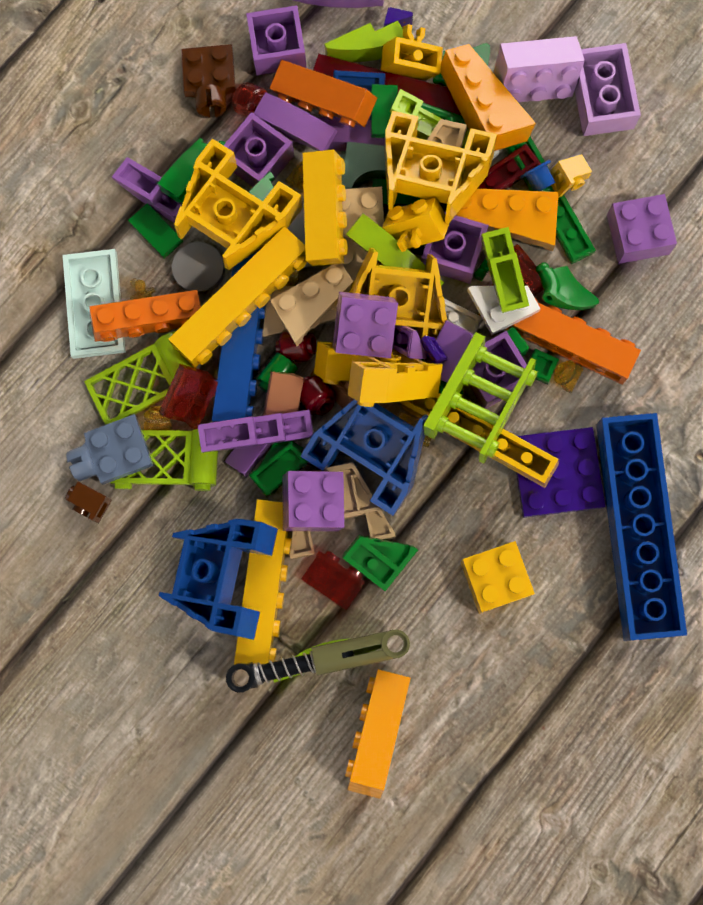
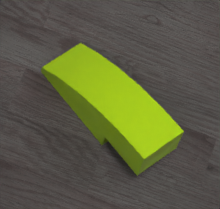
(363, 43)
(504, 269)

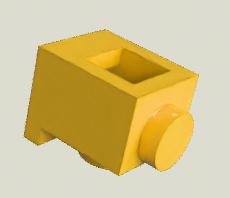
(570, 174)

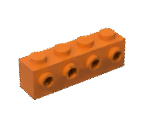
(323, 93)
(142, 315)

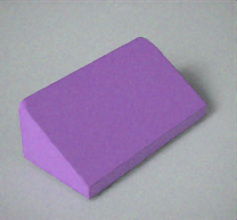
(408, 342)
(453, 342)
(246, 458)

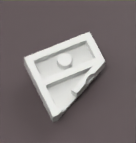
(488, 307)

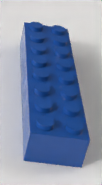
(640, 527)

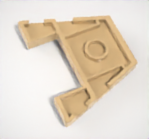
(356, 503)

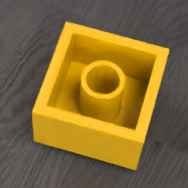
(497, 577)

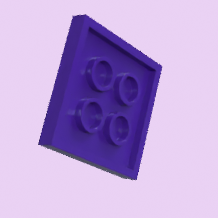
(576, 480)

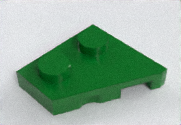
(379, 558)

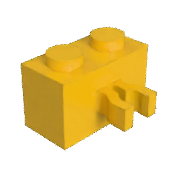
(411, 56)
(416, 223)

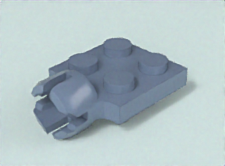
(111, 452)

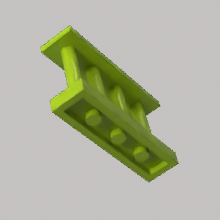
(464, 375)

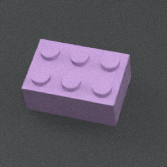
(540, 68)
(606, 91)

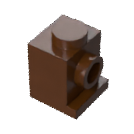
(88, 501)

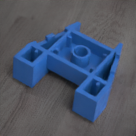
(376, 441)
(210, 571)

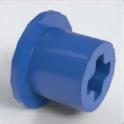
(539, 177)

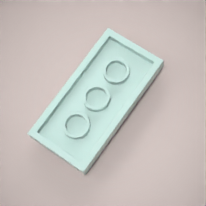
(90, 281)

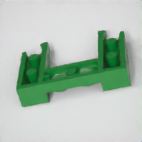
(180, 173)

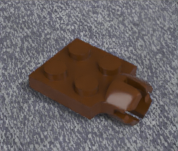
(209, 77)

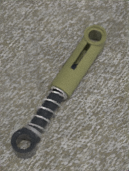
(321, 660)

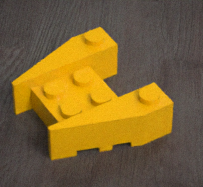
(433, 168)
(230, 212)
(415, 290)
(378, 378)

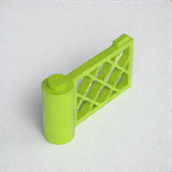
(166, 358)
(199, 467)

